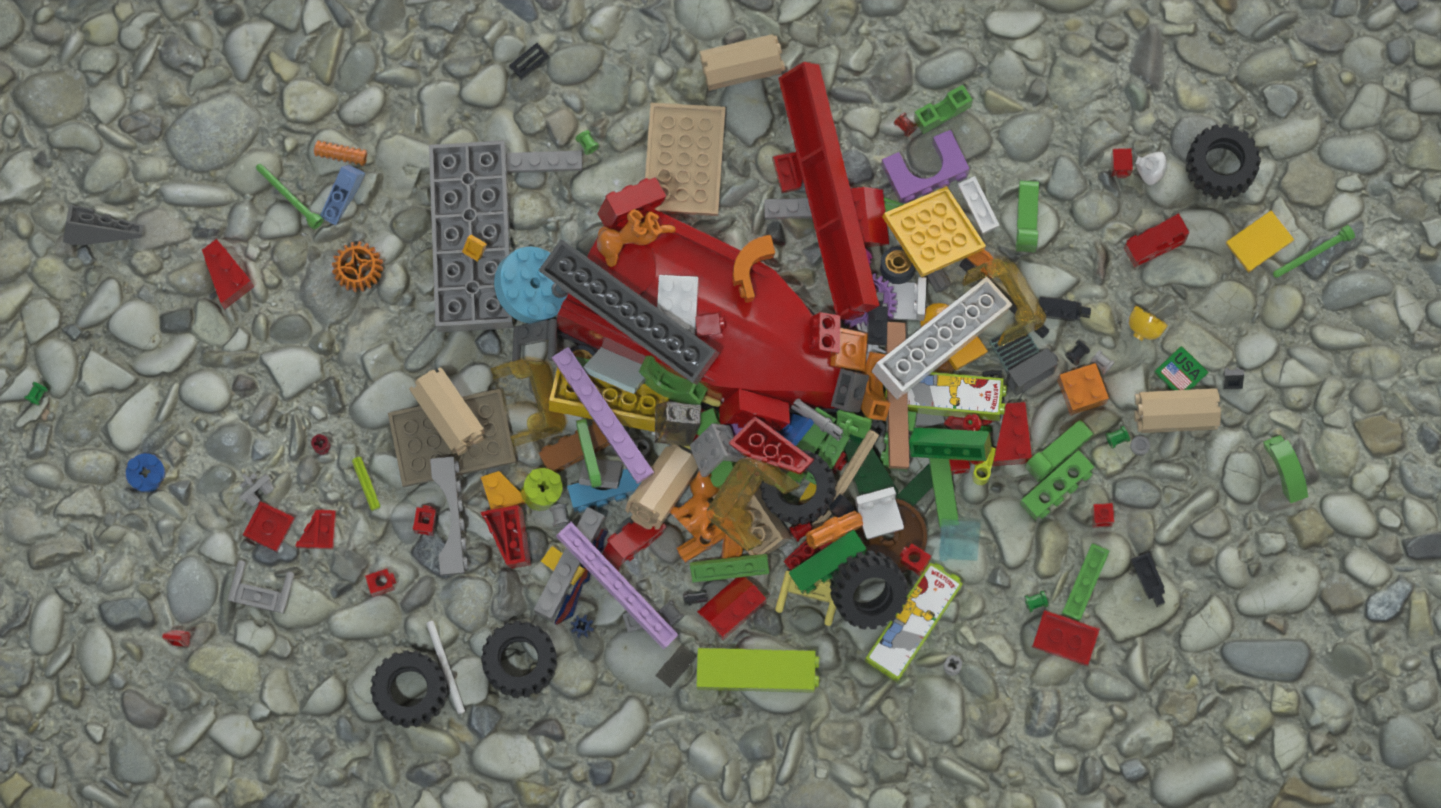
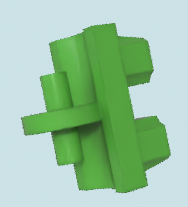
(853, 424)

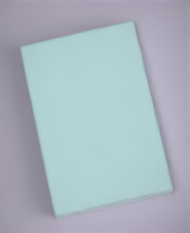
(615, 370)

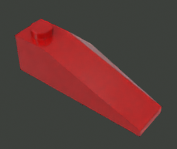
(766, 445)

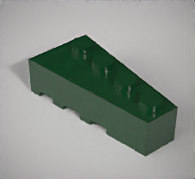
(871, 474)

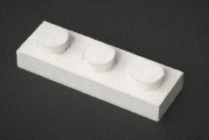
(978, 205)

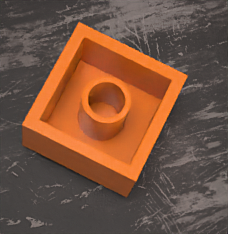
(1083, 389)

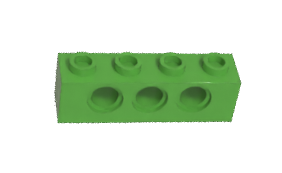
(1076, 463)

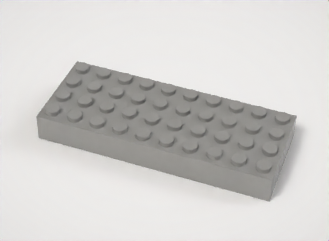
(468, 200)

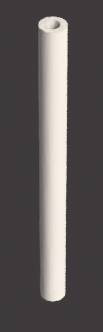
(445, 667)

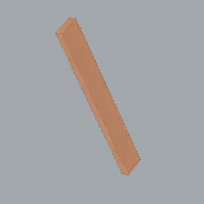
(898, 411)

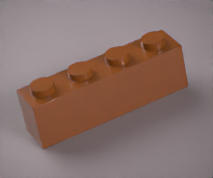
(569, 450)

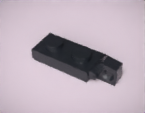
(1063, 309)
(877, 323)
(1149, 578)

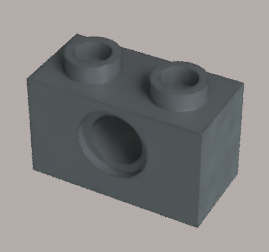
(849, 390)

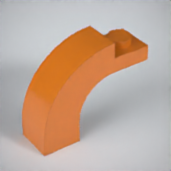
(753, 252)
(874, 402)

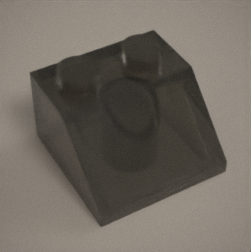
(676, 423)

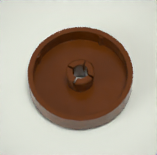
(913, 532)

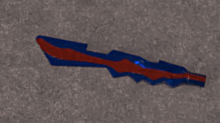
(570, 602)

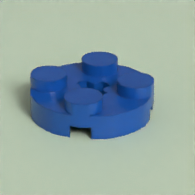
(153, 479)

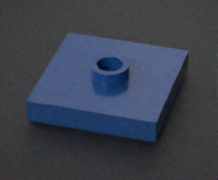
(796, 428)

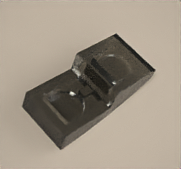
(676, 666)

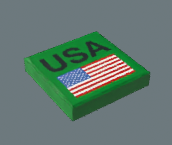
(1181, 371)

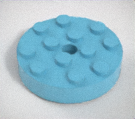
(514, 286)

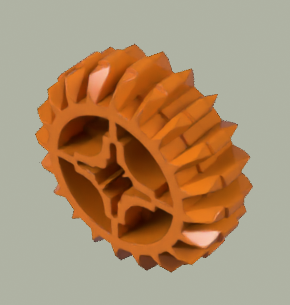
(350, 267)

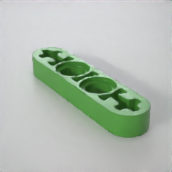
(588, 453)

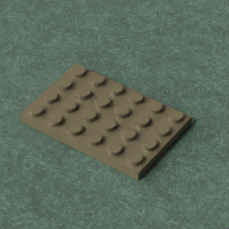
(418, 440)

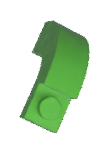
(670, 385)
(1289, 468)

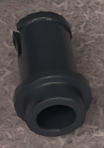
(693, 597)

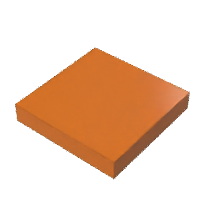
(852, 351)

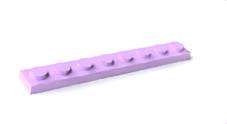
(602, 415)
(617, 585)

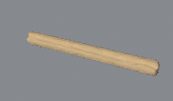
(850, 472)

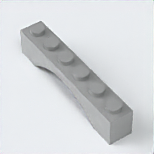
(451, 557)
(562, 576)

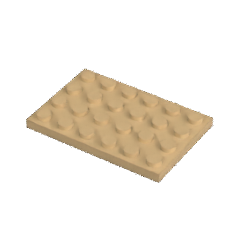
(686, 156)

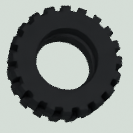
(1228, 139)
(812, 509)
(884, 606)
(500, 641)
(390, 671)

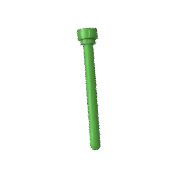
(314, 220)
(1345, 234)

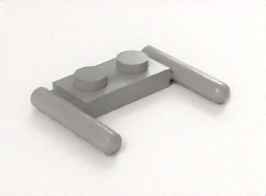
(259, 597)

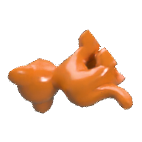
(611, 241)
(694, 512)

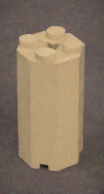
(742, 62)
(1177, 410)
(447, 411)
(663, 489)

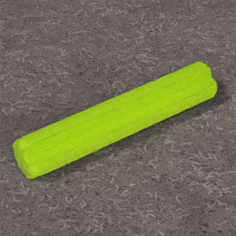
(366, 483)

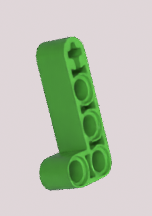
(1027, 216)
(1045, 462)

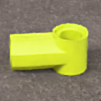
(984, 467)

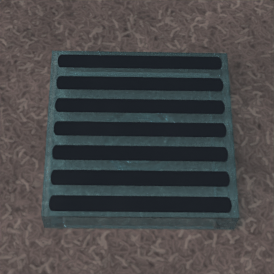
(1014, 352)

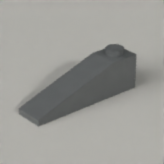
(87, 227)

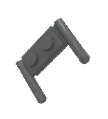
(535, 333)

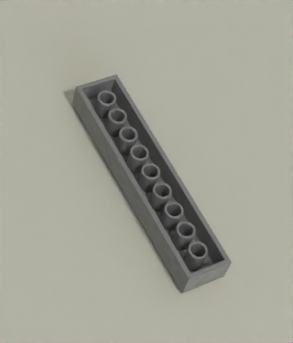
(629, 312)

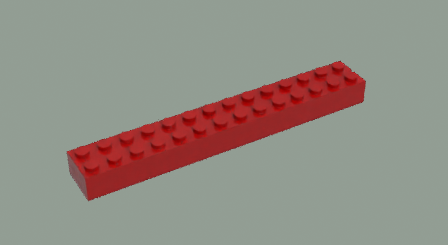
(828, 191)

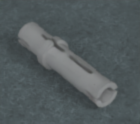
(825, 424)

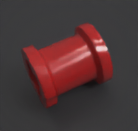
(800, 531)

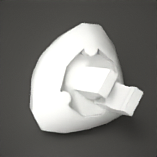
(1152, 167)

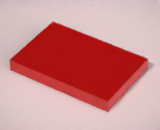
(1065, 638)

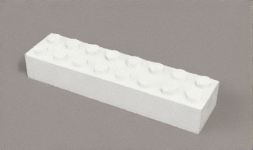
(941, 338)

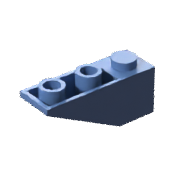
(342, 193)

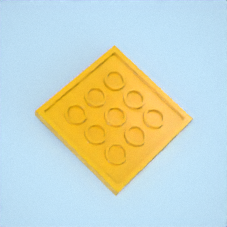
(934, 231)

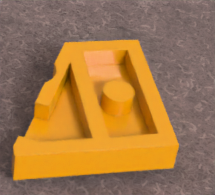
(501, 491)

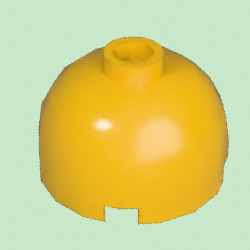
(1145, 324)

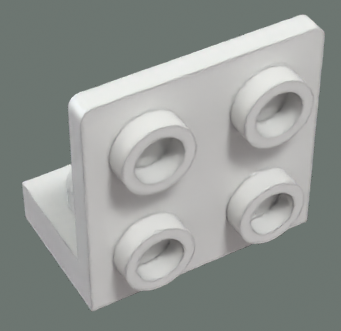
(910, 300)
(879, 513)

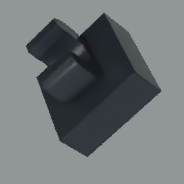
(1233, 379)

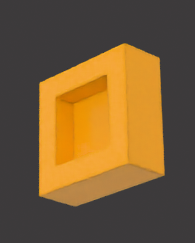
(474, 248)

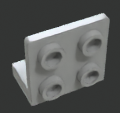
(713, 448)

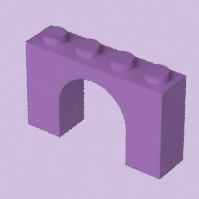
(909, 187)

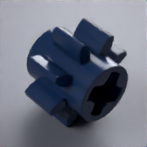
(587, 628)

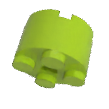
(549, 482)

